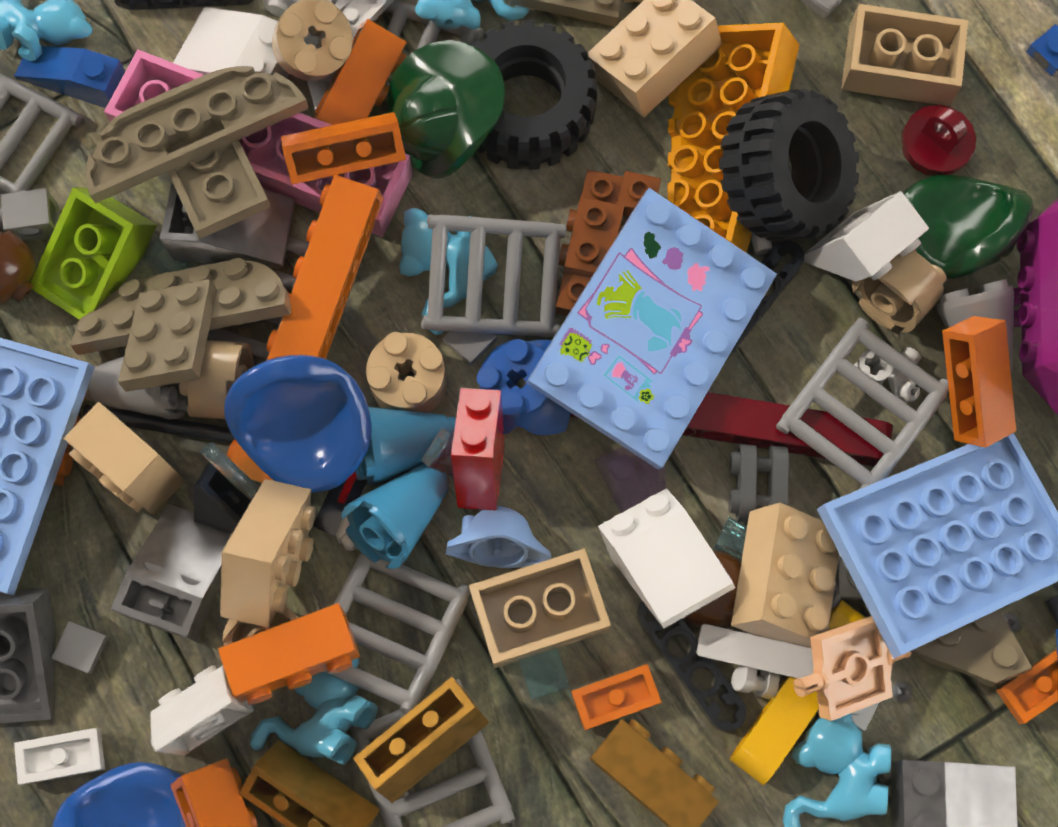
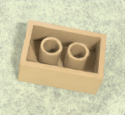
(654, 51)
(905, 55)
(122, 461)
(266, 553)
(785, 576)
(539, 608)

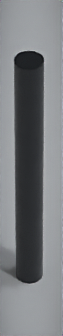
(171, 426)

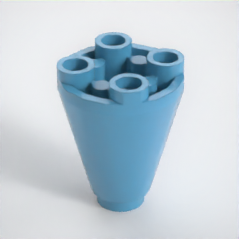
(399, 442)

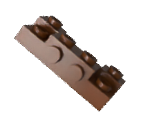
(595, 227)

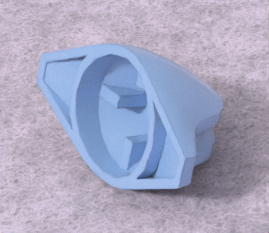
(497, 540)

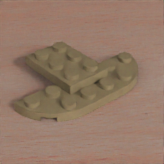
(196, 140)
(169, 318)

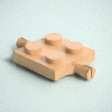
(849, 669)

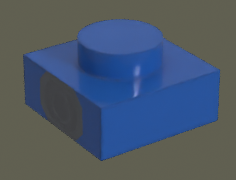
(1045, 50)

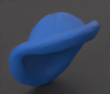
(300, 420)
(124, 797)

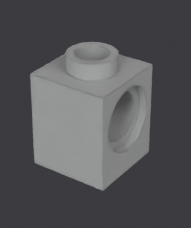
(29, 214)

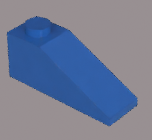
(74, 73)

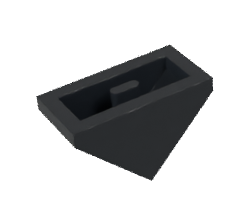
(218, 501)

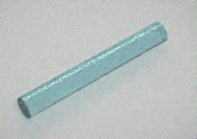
(230, 470)

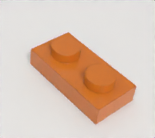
(1032, 691)
(616, 697)

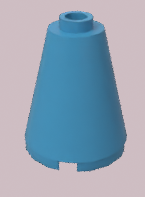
(395, 515)

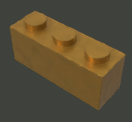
(421, 740)
(654, 777)
(303, 793)

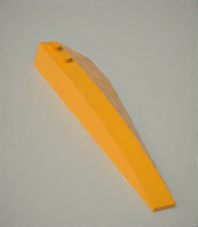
(748, 65)

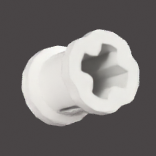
(880, 367)

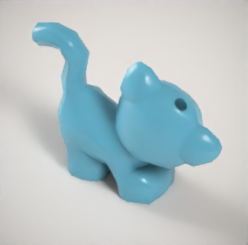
(459, 13)
(51, 21)
(416, 257)
(326, 730)
(838, 749)

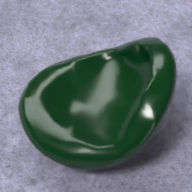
(445, 104)
(968, 221)

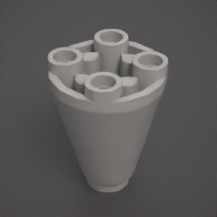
(992, 301)
(156, 401)

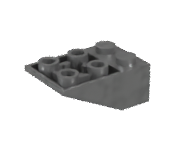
(256, 238)
(174, 575)

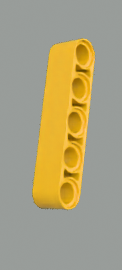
(782, 718)

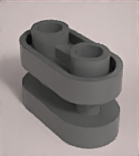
(745, 466)

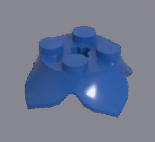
(522, 406)

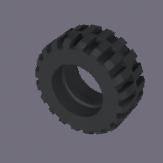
(554, 58)
(758, 168)

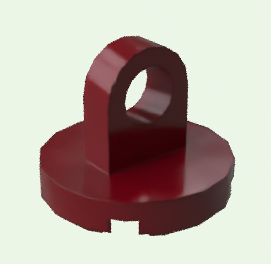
(938, 140)

